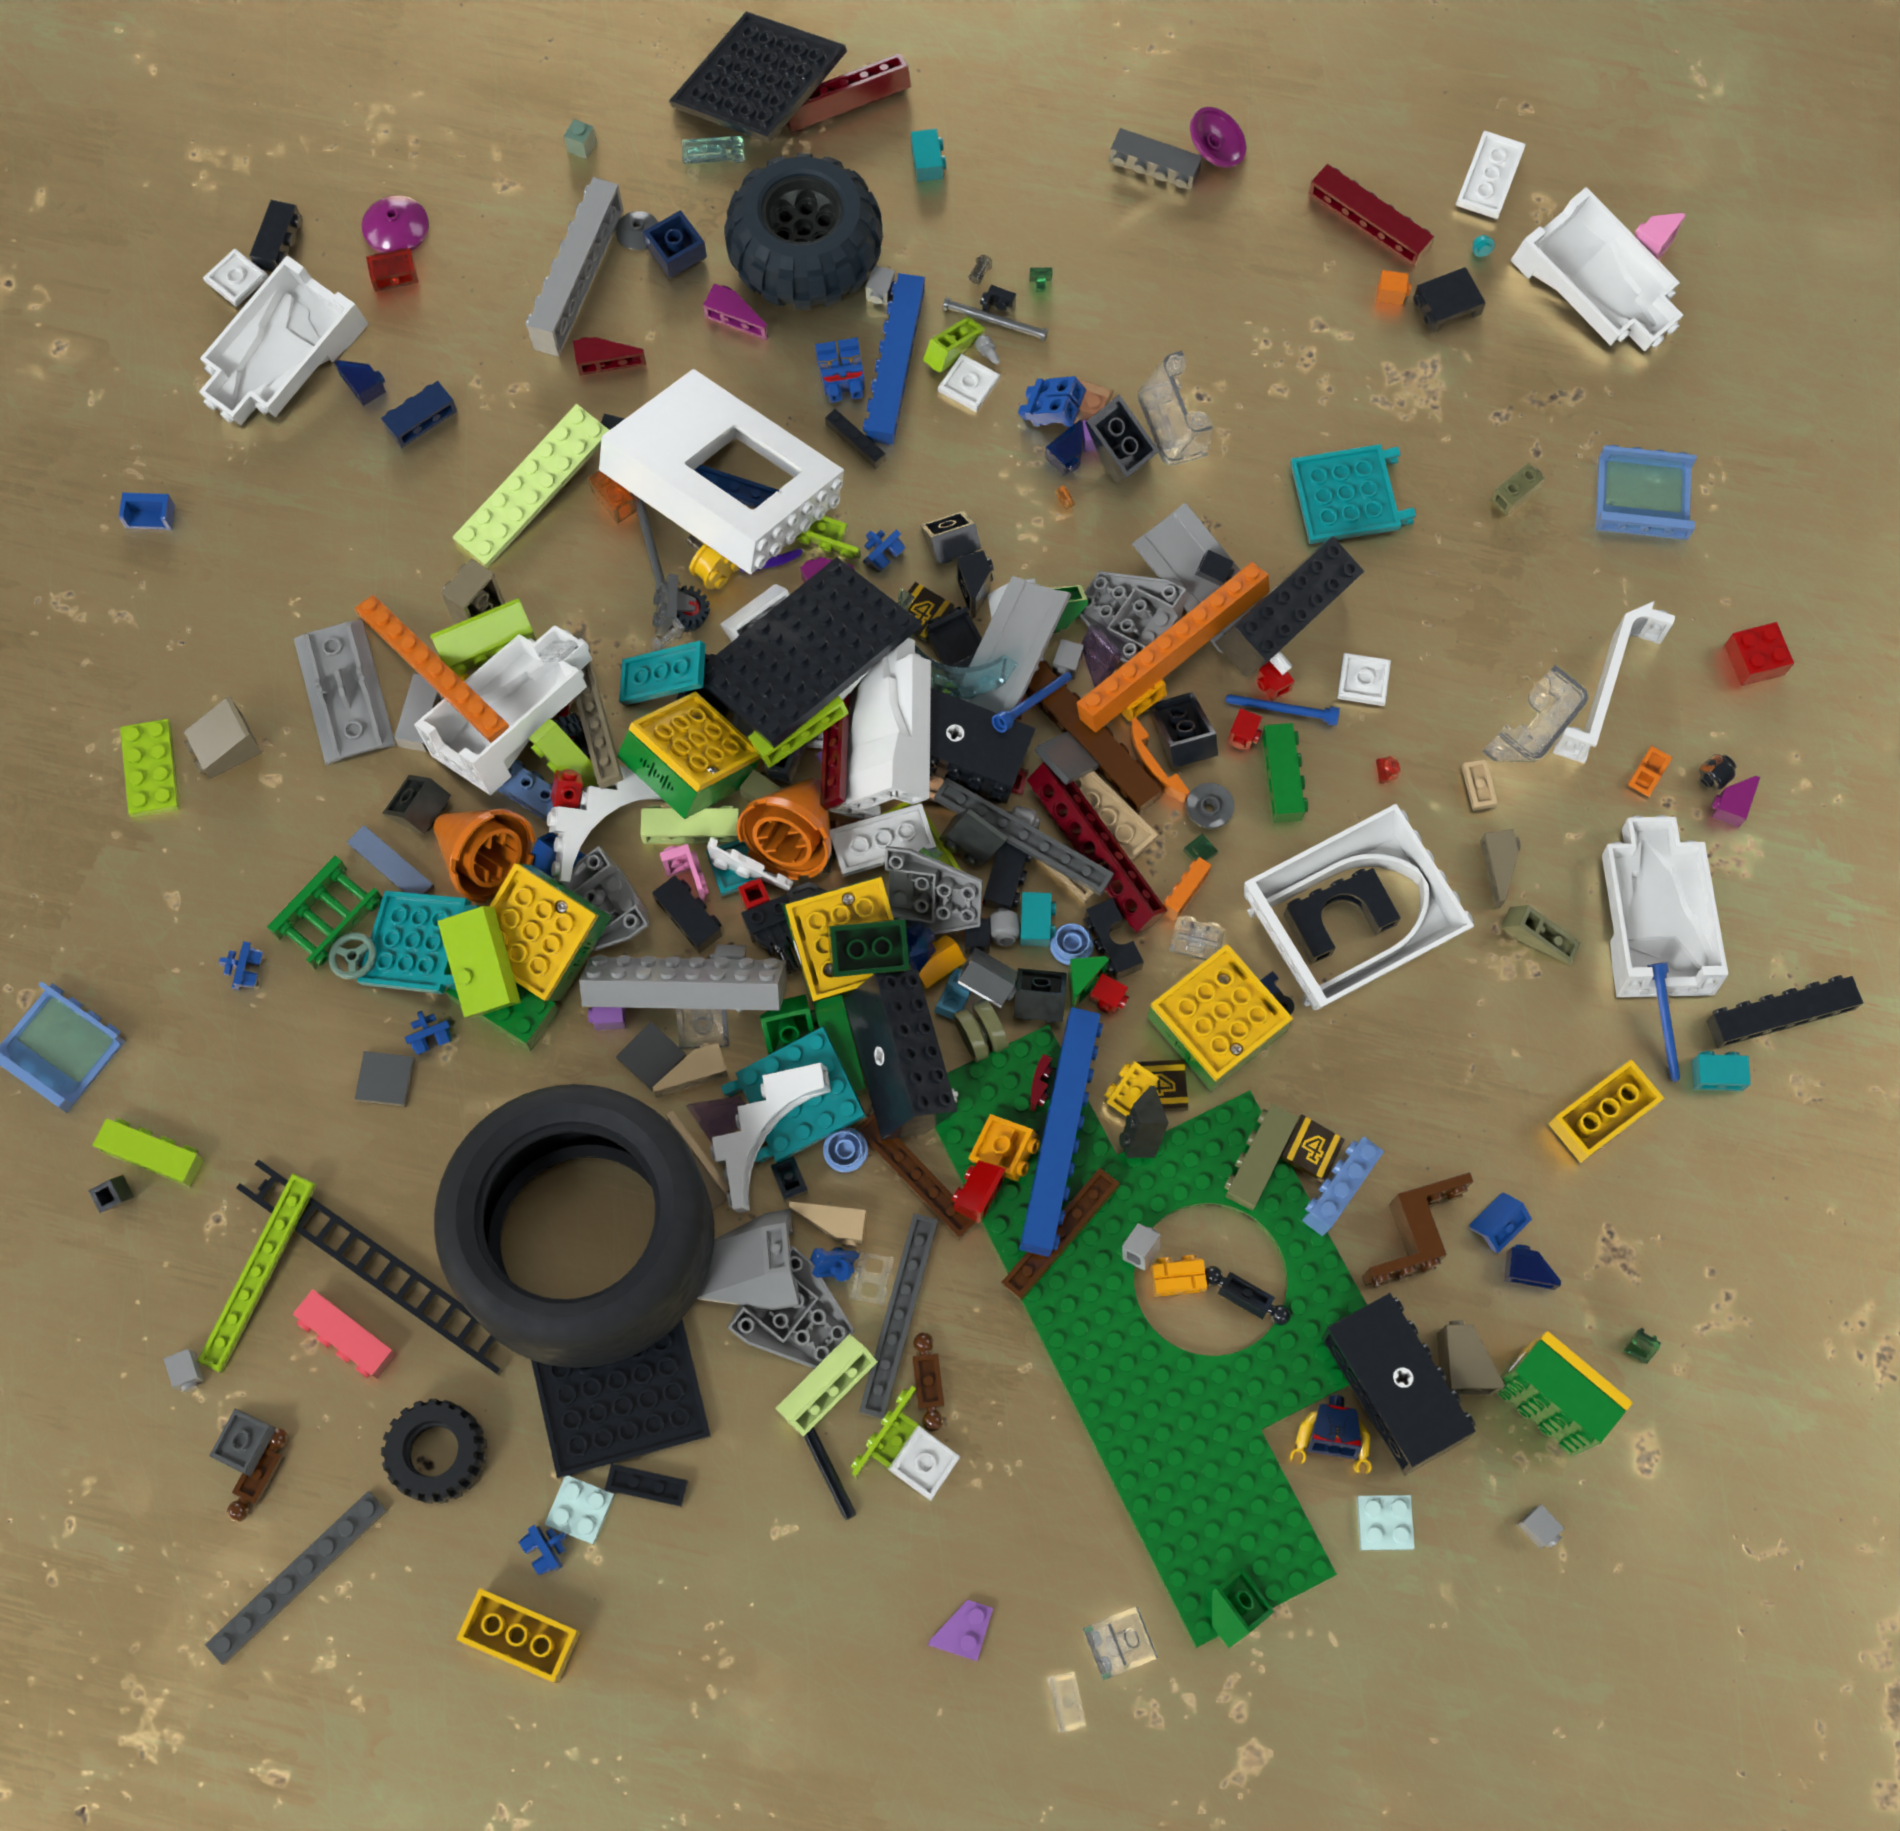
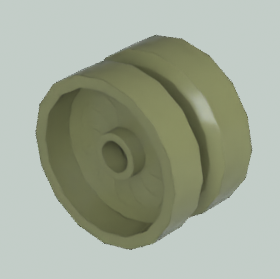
(980, 1030)

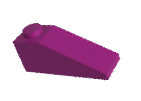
(731, 310)

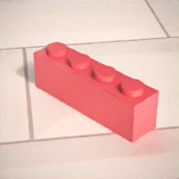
(345, 1334)

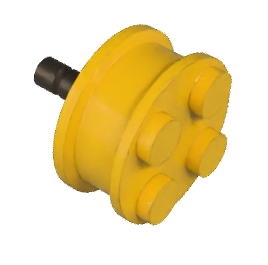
(710, 565)

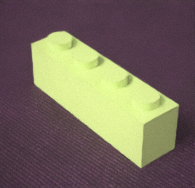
(668, 827)
(826, 1385)

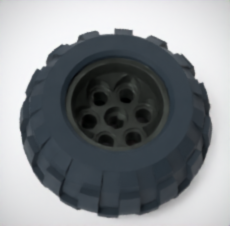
(801, 258)

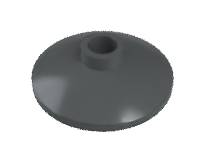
(628, 234)
(1210, 795)

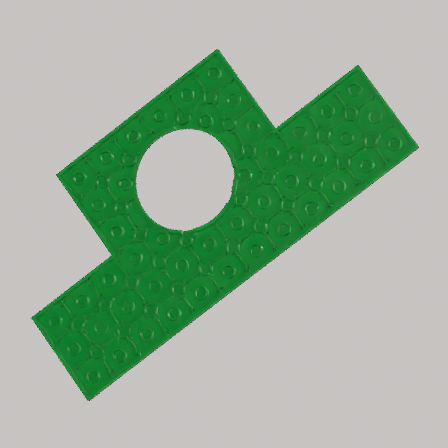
(1165, 1421)

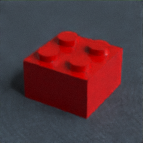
(1759, 654)

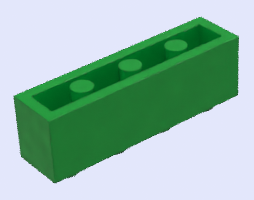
(1284, 773)
(833, 1017)

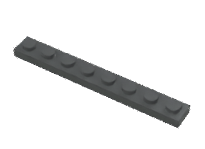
(1027, 837)
(898, 1316)
(295, 1578)

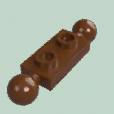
(928, 1381)
(252, 1488)

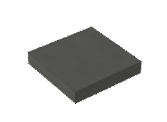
(1066, 757)
(651, 1055)
(384, 1078)
(242, 1442)

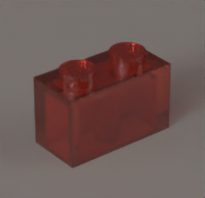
(392, 269)

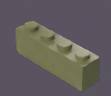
(1261, 1157)

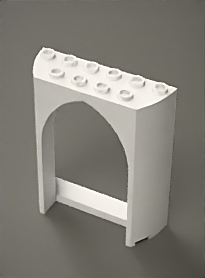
(1375, 842)

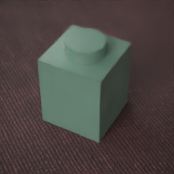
(580, 139)

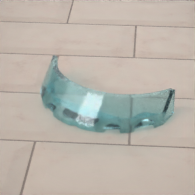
(967, 681)

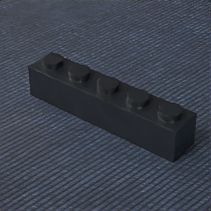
(855, 438)

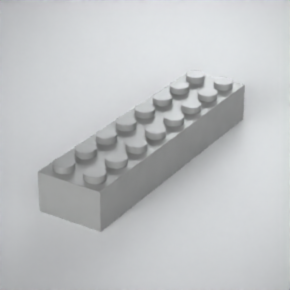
(575, 267)
(683, 983)

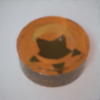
(1065, 497)

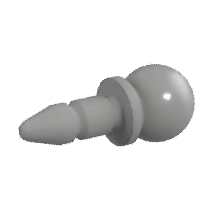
(986, 347)

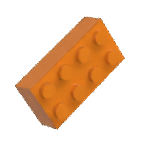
(1187, 888)

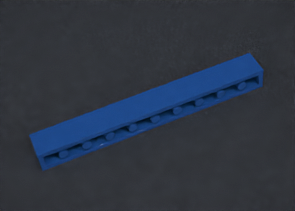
(1060, 1131)

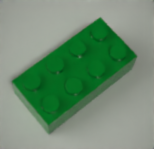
(520, 1022)

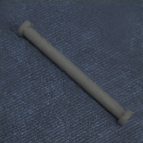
(996, 319)
(649, 541)

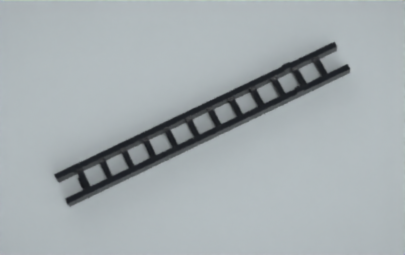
(267, 1186)

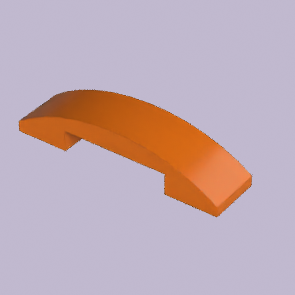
(1171, 786)

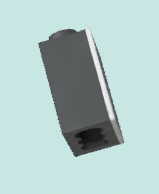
(988, 978)

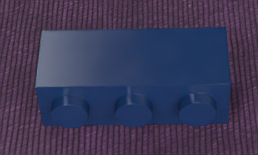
(419, 414)

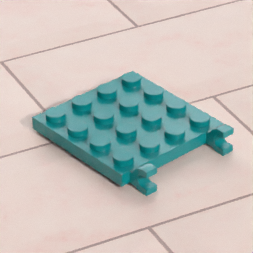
(1348, 493)
(410, 942)
(812, 1119)

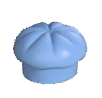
(1071, 942)
(845, 1150)

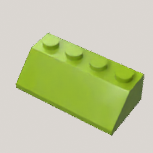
(481, 636)

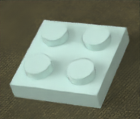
(579, 1509)
(1385, 1522)

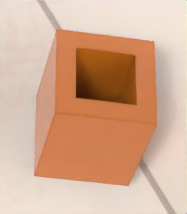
(1393, 287)

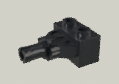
(770, 928)

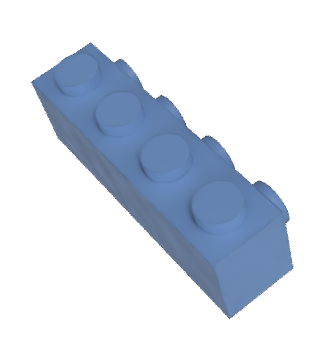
(528, 790)
(1342, 1186)

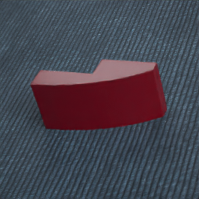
(1039, 1088)

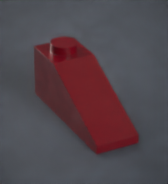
(603, 355)

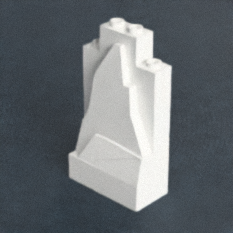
(1602, 273)
(277, 343)
(520, 692)
(889, 734)
(1662, 911)

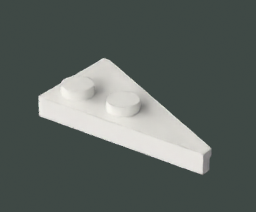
(744, 866)

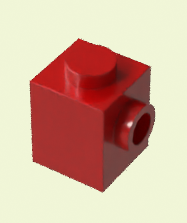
(1273, 682)
(1245, 730)
(566, 789)
(753, 893)
(1109, 995)

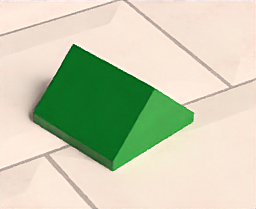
(1083, 976)

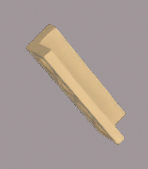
(714, 1182)

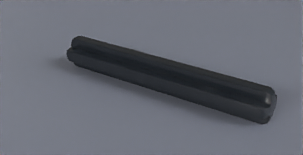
(829, 1475)

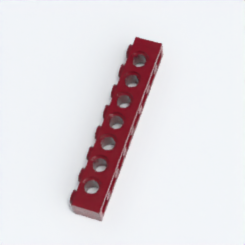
(1097, 843)

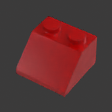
(979, 1190)

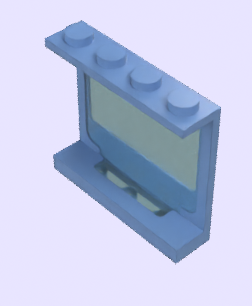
(1644, 492)
(59, 1047)

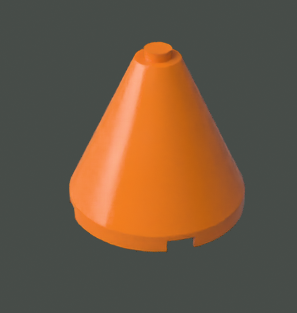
(788, 830)
(483, 849)

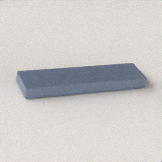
(389, 862)

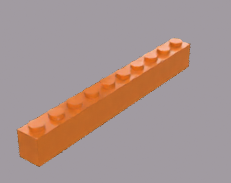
(1173, 647)

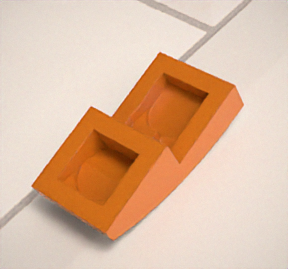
(1649, 771)

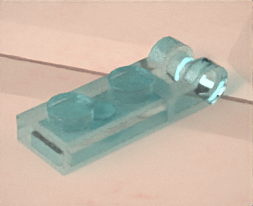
(713, 150)

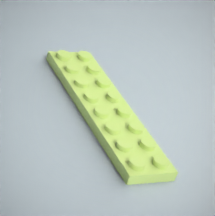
(531, 486)

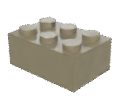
(471, 592)

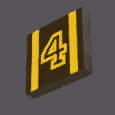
(927, 606)
(1172, 1082)
(1312, 1148)

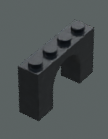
(1361, 890)

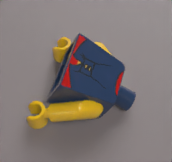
(1335, 1432)

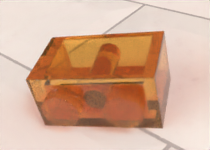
(612, 496)

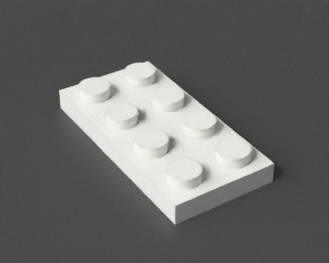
(1490, 174)
(863, 843)

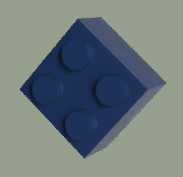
(675, 244)

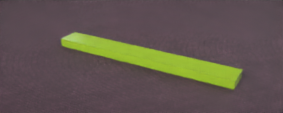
(256, 1273)

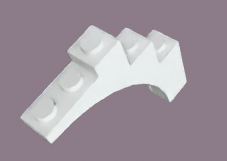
(595, 803)
(756, 1120)

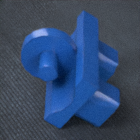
(876, 557)
(242, 977)
(418, 1038)
(834, 1263)
(537, 1539)

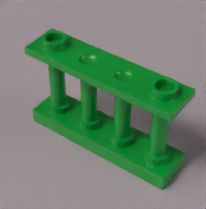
(318, 890)

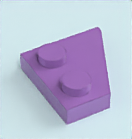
(964, 1631)

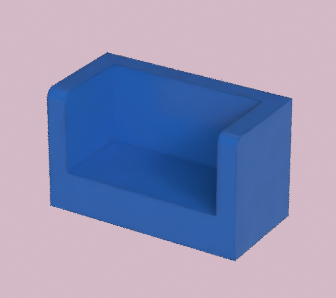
(147, 511)

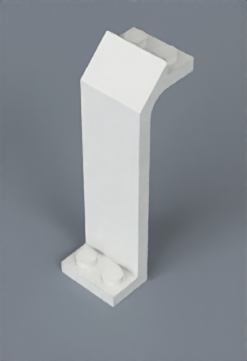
(1641, 623)

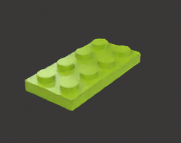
(149, 768)

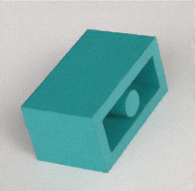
(927, 155)
(1036, 919)
(1720, 1072)

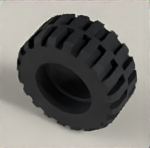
(406, 1431)

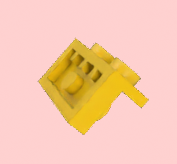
(1130, 1087)

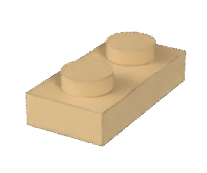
(1479, 785)

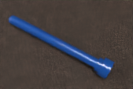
(1328, 715)
(1004, 719)
(1660, 973)

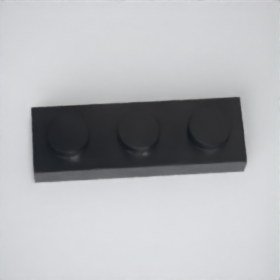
(646, 1485)

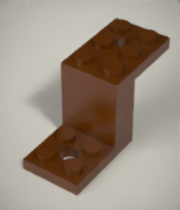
(1418, 1230)

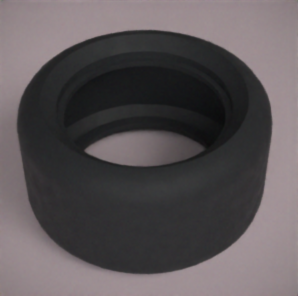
(509, 1152)

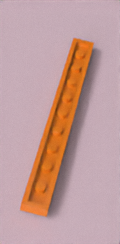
(432, 669)

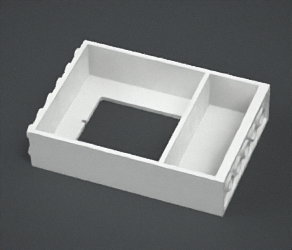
(682, 428)

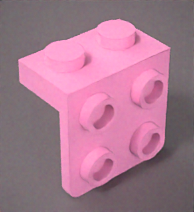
(679, 860)

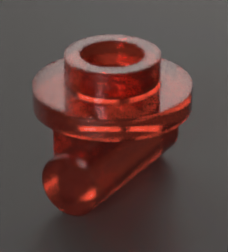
(1387, 769)

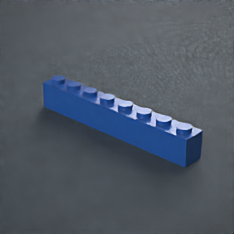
(895, 359)

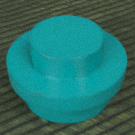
(1483, 246)

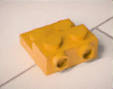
(1006, 1146)

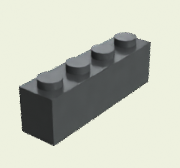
(1155, 159)

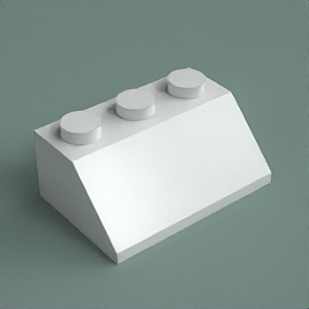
(753, 611)

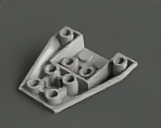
(1132, 609)
(608, 888)
(932, 892)
(754, 1265)
(797, 1332)

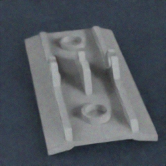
(1175, 552)
(1021, 632)
(344, 691)

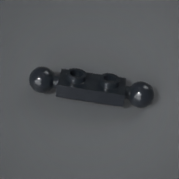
(1247, 1296)

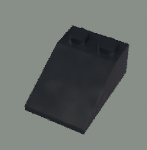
(1120, 439)
(1184, 730)

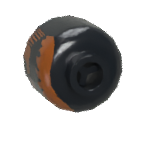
(1717, 771)

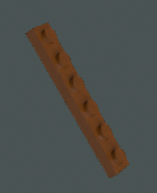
(916, 1177)
(1077, 1216)

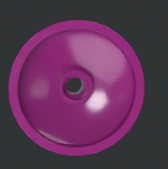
(1217, 137)
(389, 233)

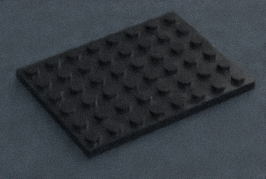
(807, 651)

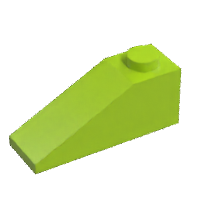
(951, 343)

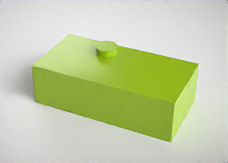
(479, 961)

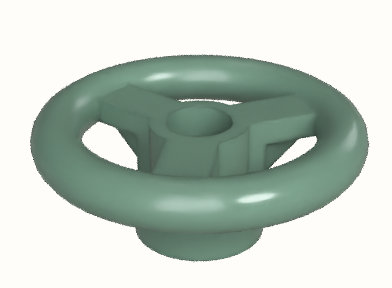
(354, 966)

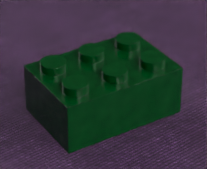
(868, 947)

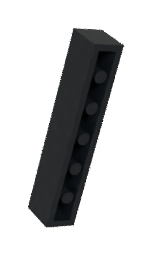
(1784, 1011)

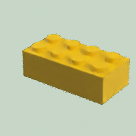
(1606, 1111)
(518, 1635)

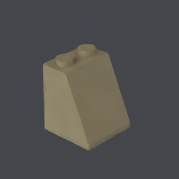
(221, 739)
(1466, 1361)

